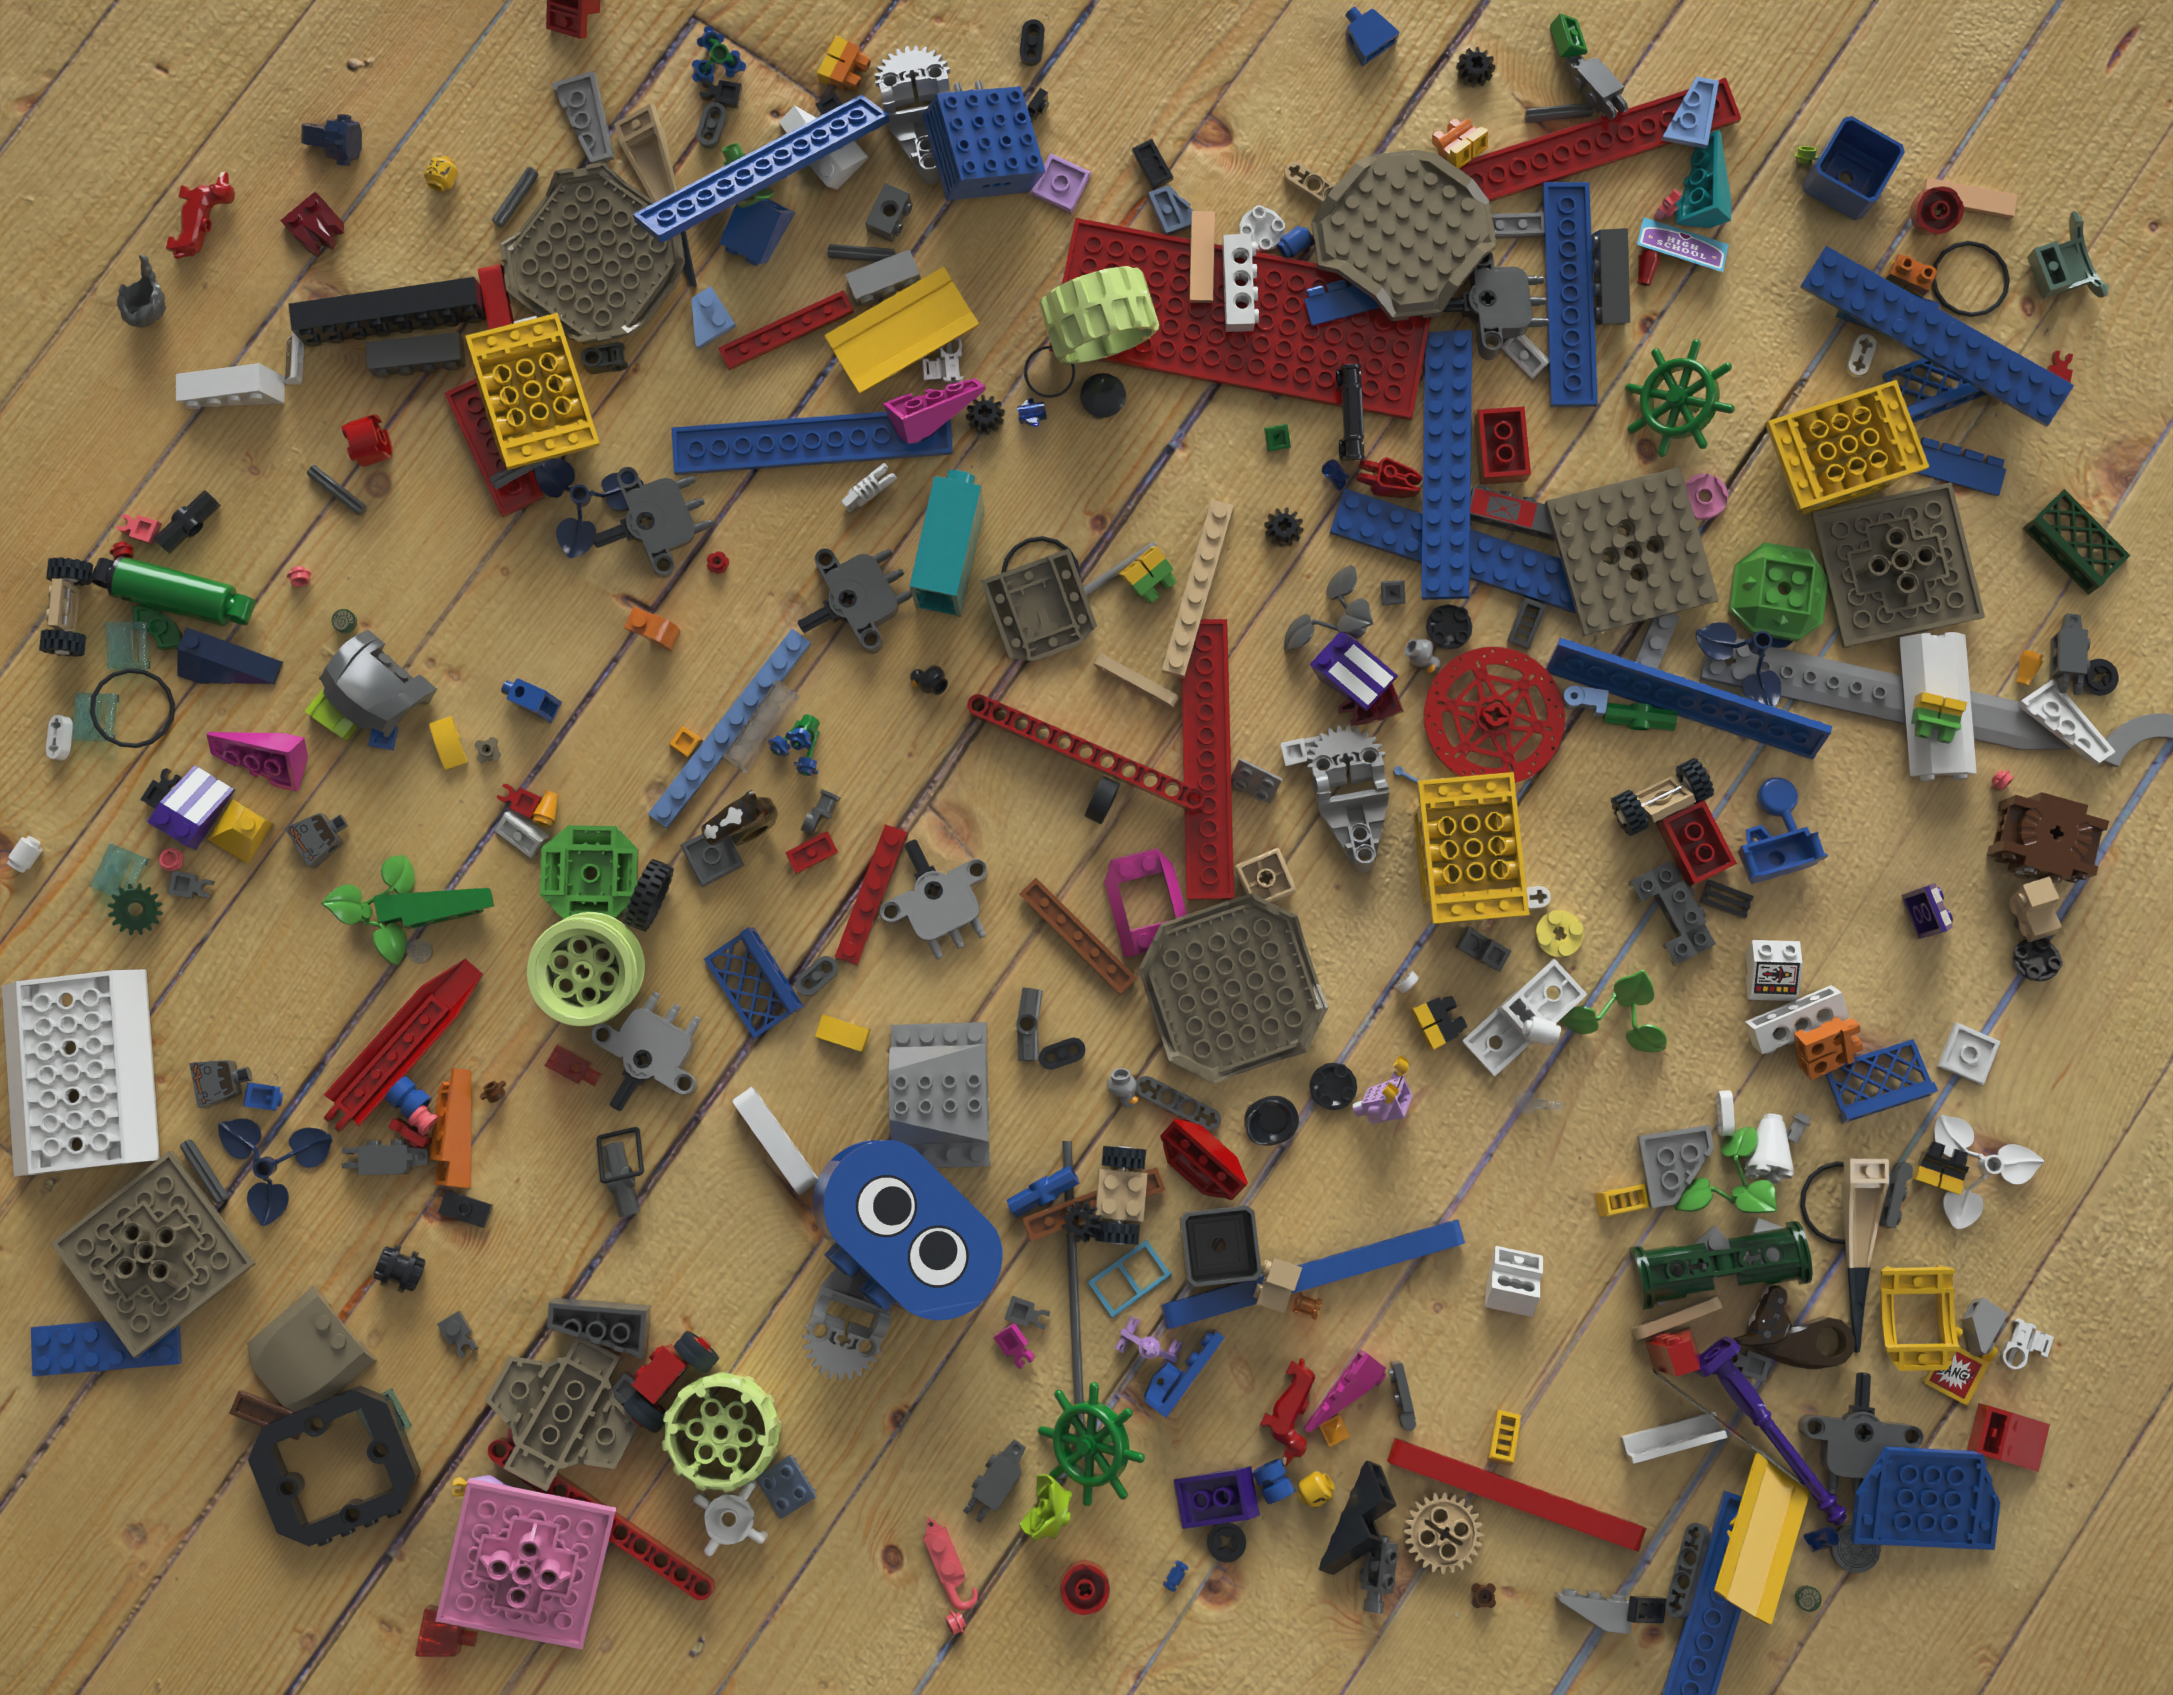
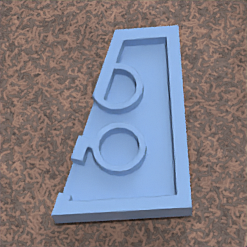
(1694, 116)

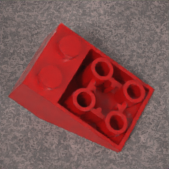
(2008, 1437)

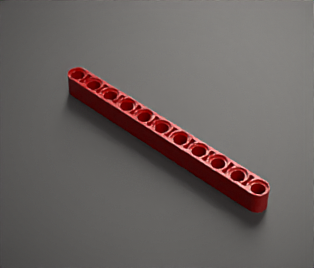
(1077, 744)
(1516, 1494)
(634, 1533)

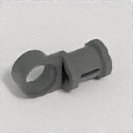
(824, 808)

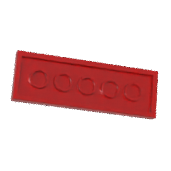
(475, 426)

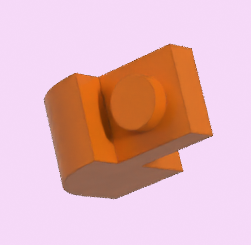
(653, 627)

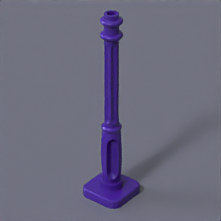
(1718, 1361)

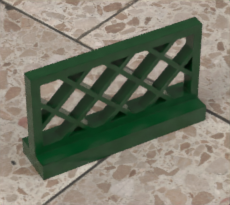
(2066, 552)

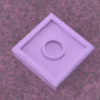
(1061, 183)

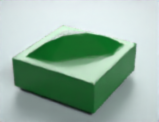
(1277, 437)

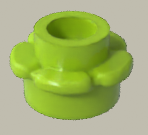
(1806, 154)

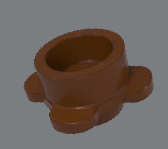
(493, 1091)
(1478, 1590)

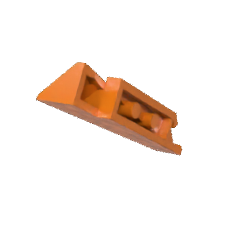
(453, 1131)

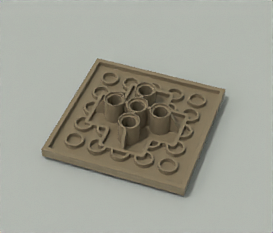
(1652, 512)
(1873, 603)
(198, 1260)

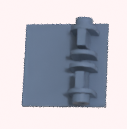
(786, 1486)

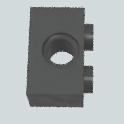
(889, 199)

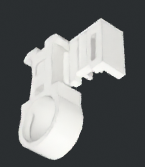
(944, 368)
(2032, 1340)

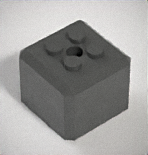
(1241, 1253)

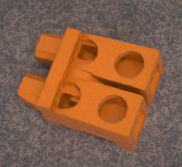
(1827, 1047)

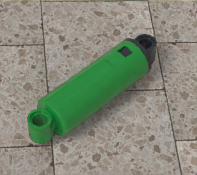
(172, 591)

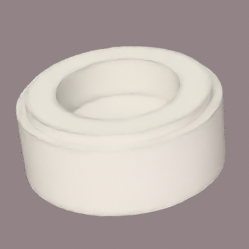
(1407, 982)

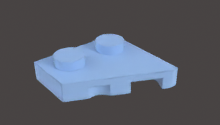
(709, 318)

